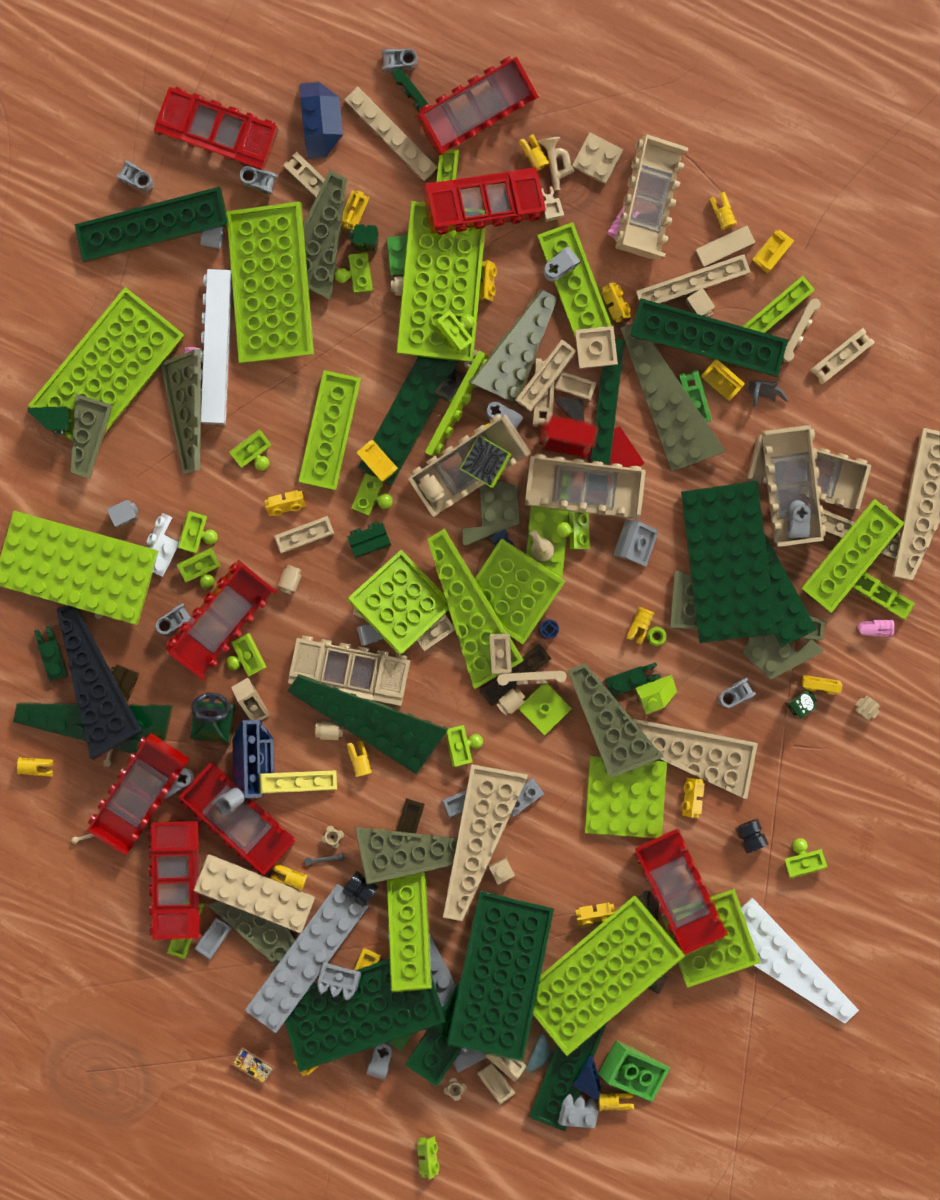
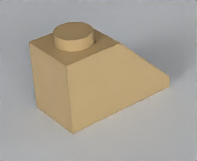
(250, 700)

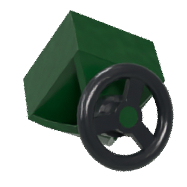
(212, 719)

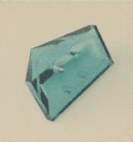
(540, 1055)

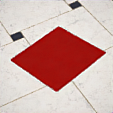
(622, 451)

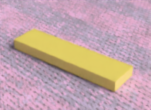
(298, 781)

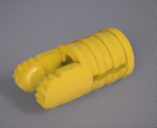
(536, 155)
(724, 214)
(642, 620)
(360, 763)
(31, 767)
(292, 879)
(611, 1101)

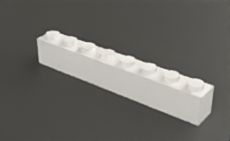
(216, 346)

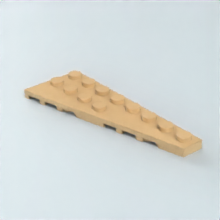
(922, 507)
(708, 756)
(485, 813)

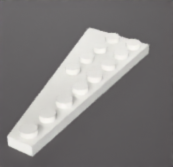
(791, 966)

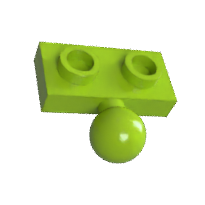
(358, 273)
(455, 330)
(251, 449)
(369, 495)
(577, 529)
(193, 532)
(199, 566)
(247, 655)
(459, 745)
(804, 862)

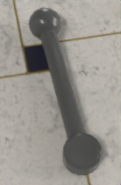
(308, 861)

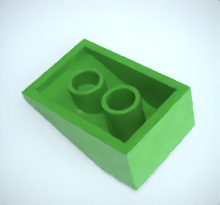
(633, 1071)

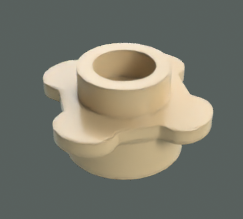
(327, 837)
(456, 1095)

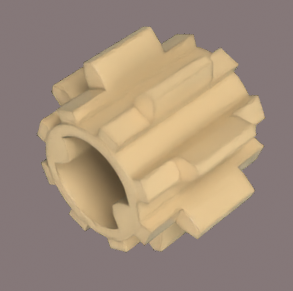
(867, 708)

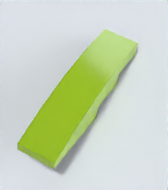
(884, 596)

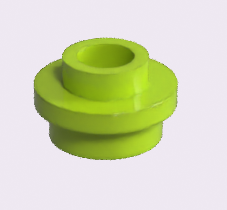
(662, 636)

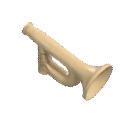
(550, 144)
(542, 548)

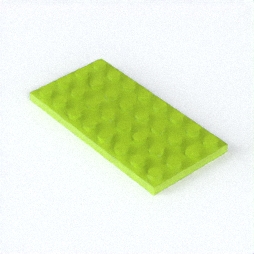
(438, 277)
(270, 282)
(112, 358)
(76, 567)
(603, 974)

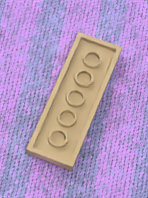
(254, 893)

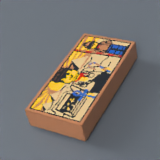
(253, 1065)

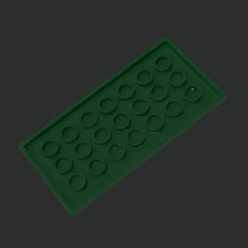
(728, 562)
(500, 976)
(333, 1028)

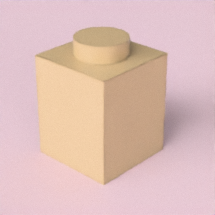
(700, 303)
(501, 870)

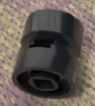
(751, 836)
(358, 888)

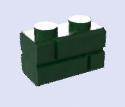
(364, 237)
(368, 540)

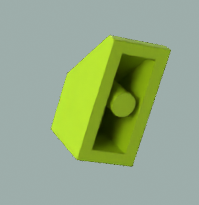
(656, 694)

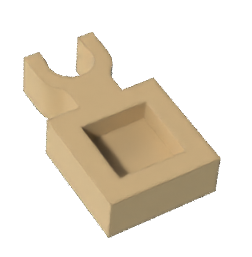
(553, 206)

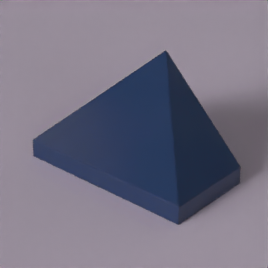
(588, 1079)

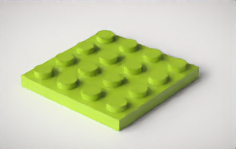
(517, 588)
(399, 602)
(628, 802)
(723, 955)

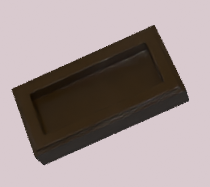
(410, 816)

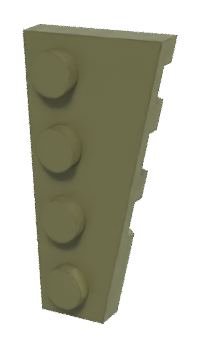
(88, 432)

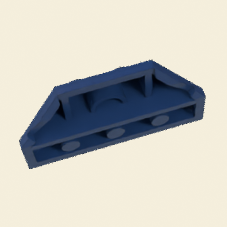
(320, 119)
(252, 756)

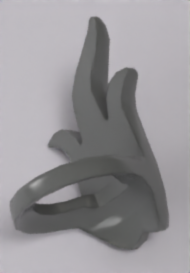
(765, 389)

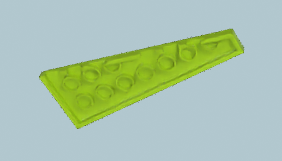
(469, 610)

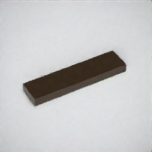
(531, 662)

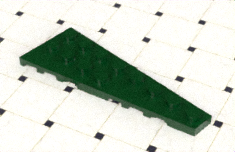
(66, 720)
(388, 730)

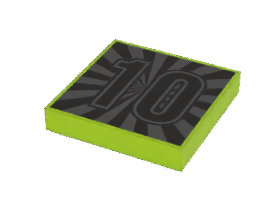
(485, 461)

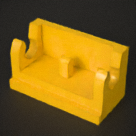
(772, 250)
(722, 380)
(377, 460)

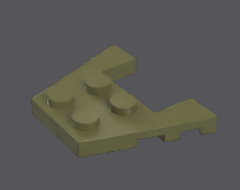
(498, 511)
(772, 659)

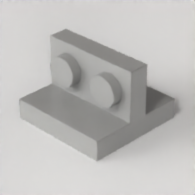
(636, 542)

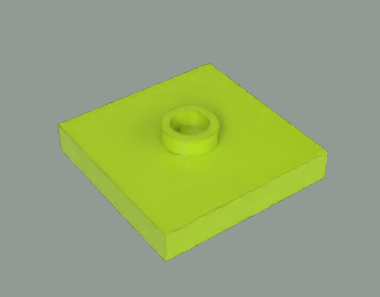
(544, 708)

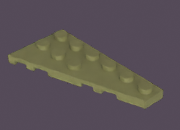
(183, 394)
(400, 854)

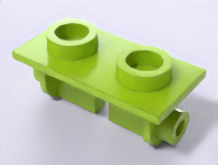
(429, 1166)

